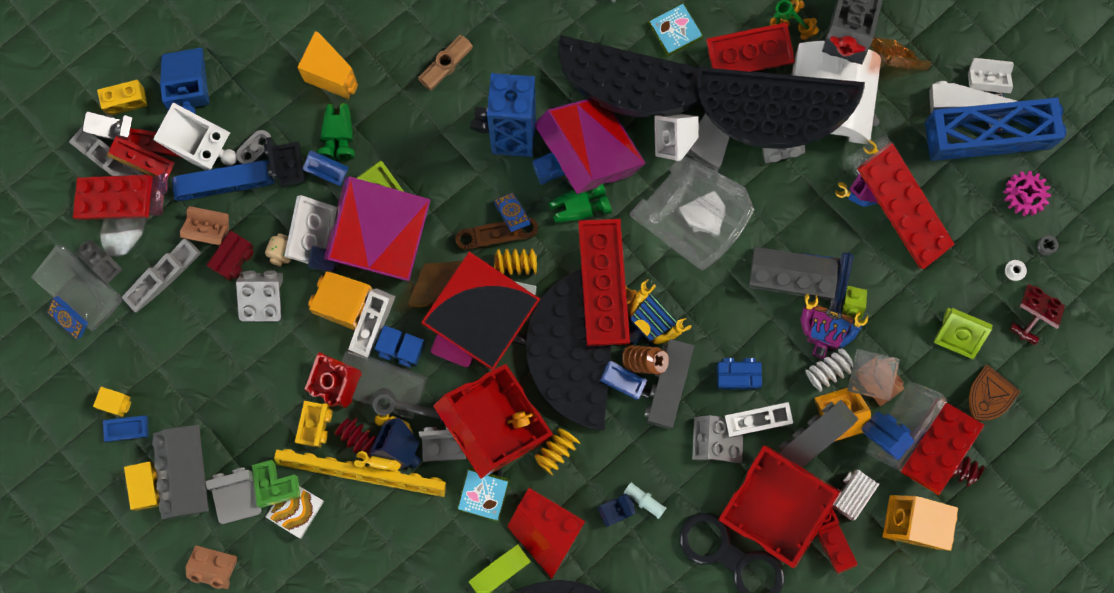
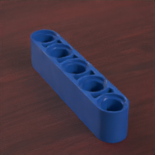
(221, 180)

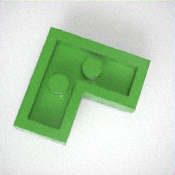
(270, 489)

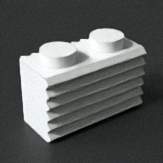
(855, 494)

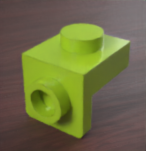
(854, 301)

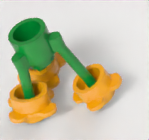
(788, 9)

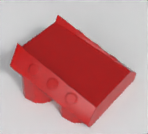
(333, 381)

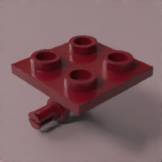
(1042, 307)

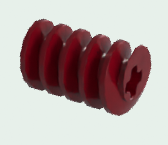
(355, 436)
(969, 471)

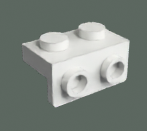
(990, 75)

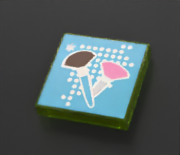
(675, 29)
(483, 496)

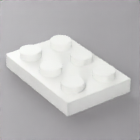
(309, 227)

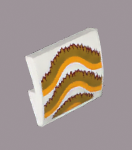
(297, 513)

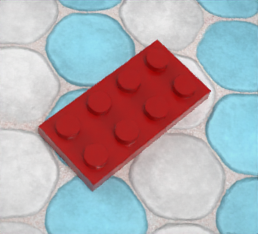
(752, 49)
(112, 197)
(942, 448)

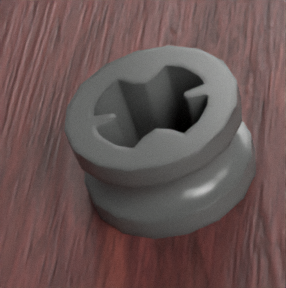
(1046, 252)

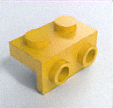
(313, 424)

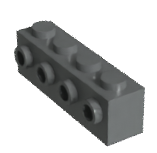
(670, 385)
(819, 434)

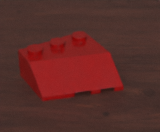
(545, 530)

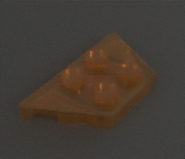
(898, 55)
(432, 282)

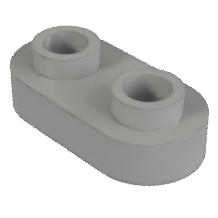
(252, 147)

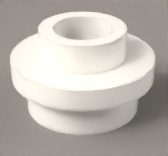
(1010, 272)

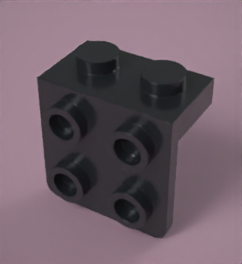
(285, 163)

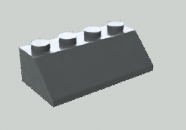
(793, 273)
(180, 472)

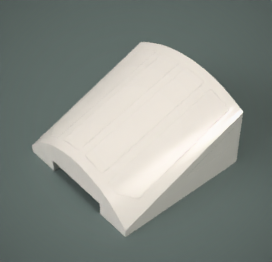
(813, 62)

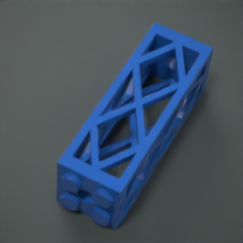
(512, 118)
(1050, 127)

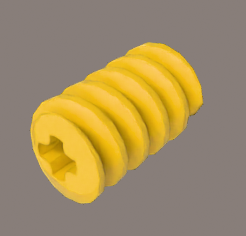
(515, 261)
(556, 450)

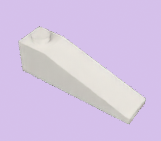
(951, 95)

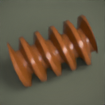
(645, 359)

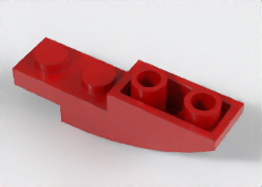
(835, 544)

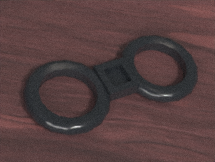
(728, 554)

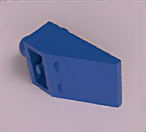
(184, 79)

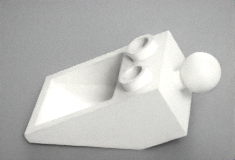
(191, 136)

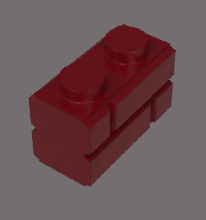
(231, 256)

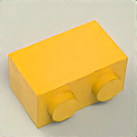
(142, 486)

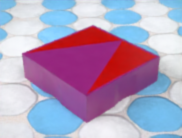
(589, 144)
(377, 228)

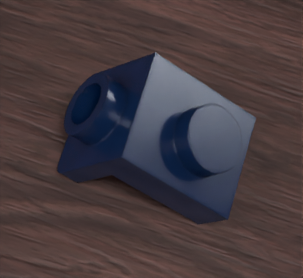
(317, 261)
(616, 510)

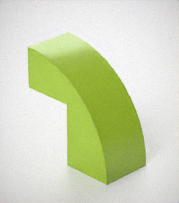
(500, 571)

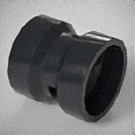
(480, 122)

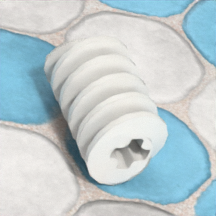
(829, 369)

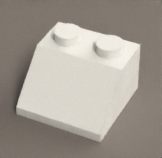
(675, 135)

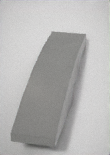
(97, 152)
(161, 275)

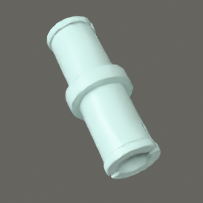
(645, 500)

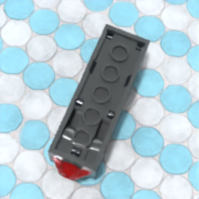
(852, 29)

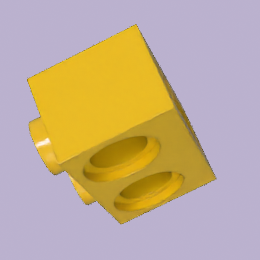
(122, 98)

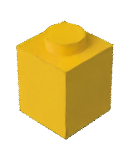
(112, 402)

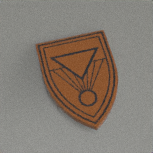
(990, 395)

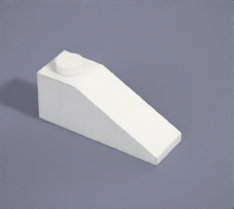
(371, 321)
(759, 419)

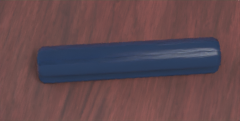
(842, 281)

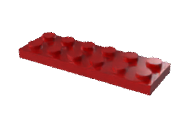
(905, 205)
(603, 282)

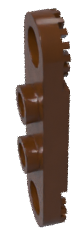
(493, 235)

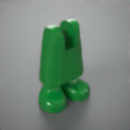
(338, 128)
(578, 205)

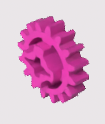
(1033, 187)

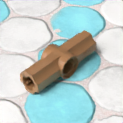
(436, 72)

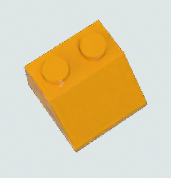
(854, 402)

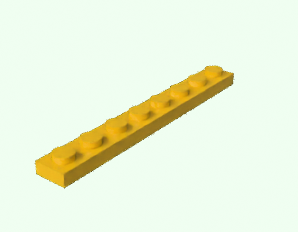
(368, 474)

